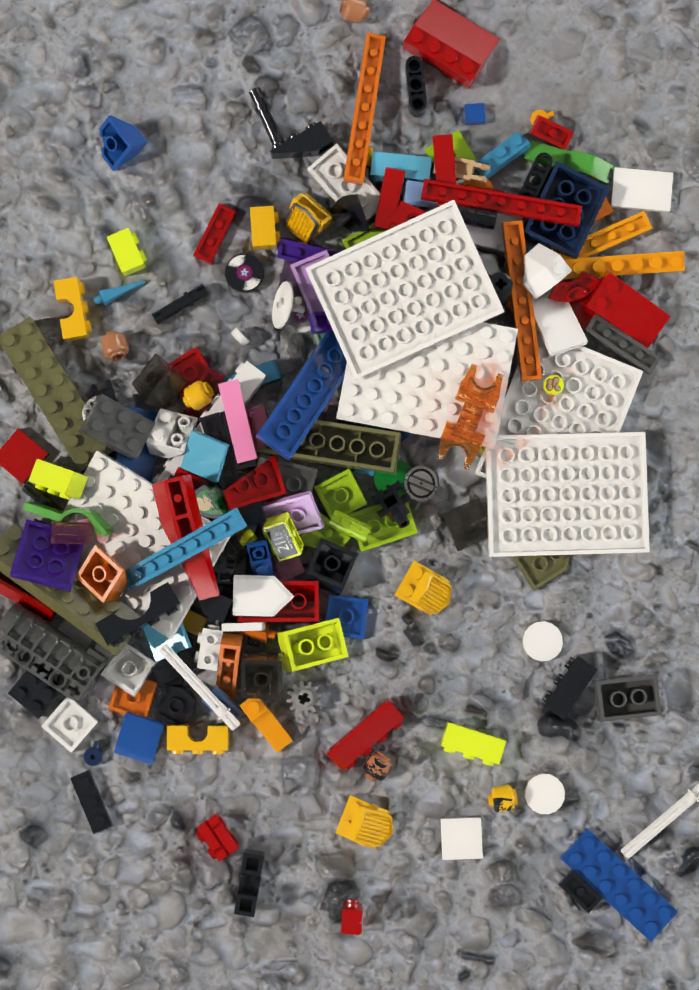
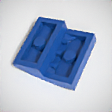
(139, 738)

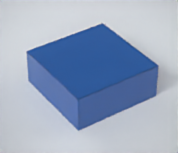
(474, 114)

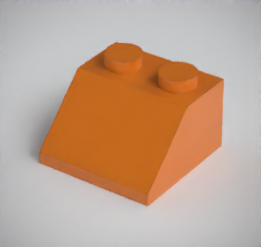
(102, 575)

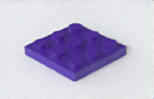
(45, 561)

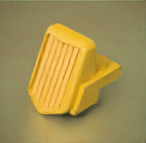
(425, 589)
(365, 823)

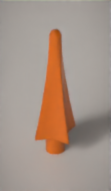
(260, 635)

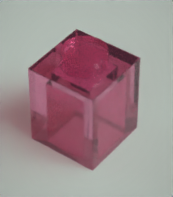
(289, 568)

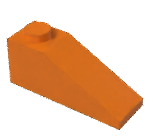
(229, 662)

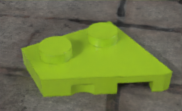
(328, 533)

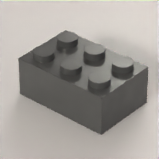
(117, 427)
(627, 697)

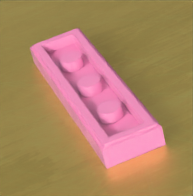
(237, 421)

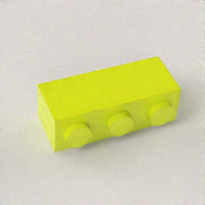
(57, 480)
(472, 744)

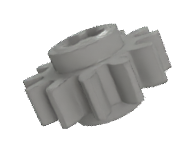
(300, 691)

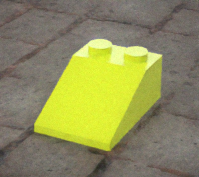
(312, 645)

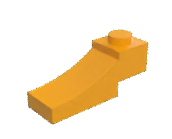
(266, 723)

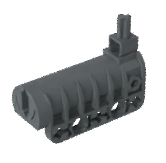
(52, 649)

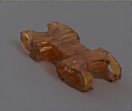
(475, 402)

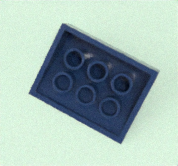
(573, 188)

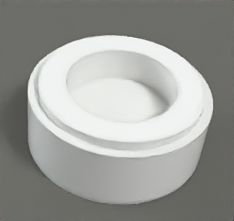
(240, 337)

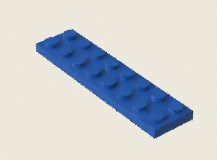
(305, 398)

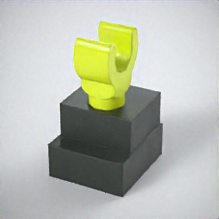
(236, 548)

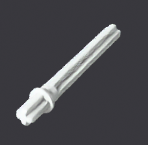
(218, 707)
(661, 822)

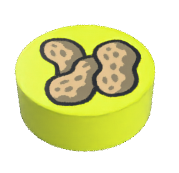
(553, 385)

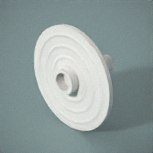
(284, 304)

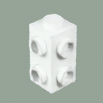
(209, 642)

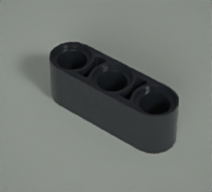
(415, 77)
(538, 171)

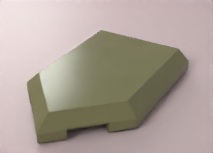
(541, 568)

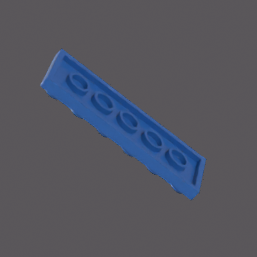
(618, 884)

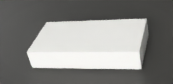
(244, 626)

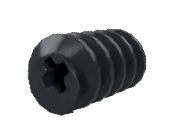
(503, 286)

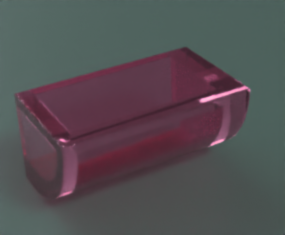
(257, 417)
(71, 532)

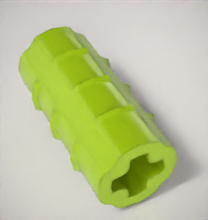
(350, 526)

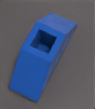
(260, 558)

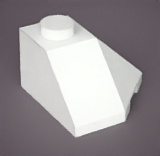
(543, 270)

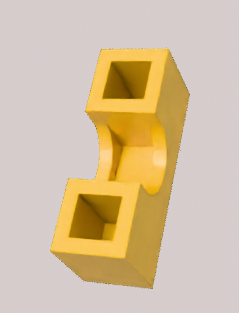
(76, 326)
(179, 739)

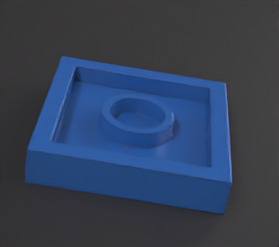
(351, 613)

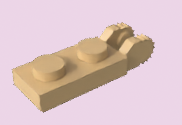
(465, 169)

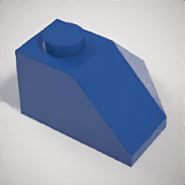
(120, 142)

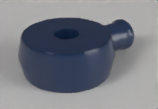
(95, 751)

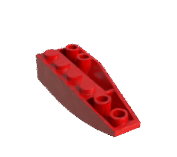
(180, 517)

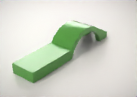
(576, 160)
(100, 525)

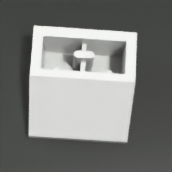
(170, 433)

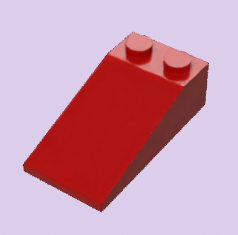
(627, 309)

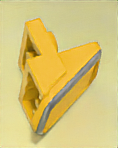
(307, 218)

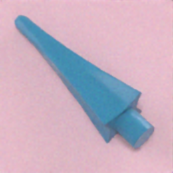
(108, 295)

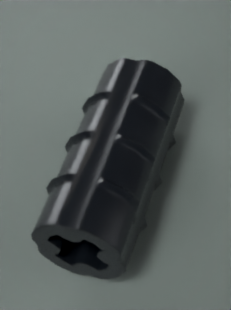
(478, 217)

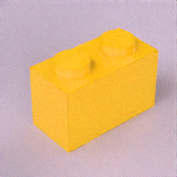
(264, 228)

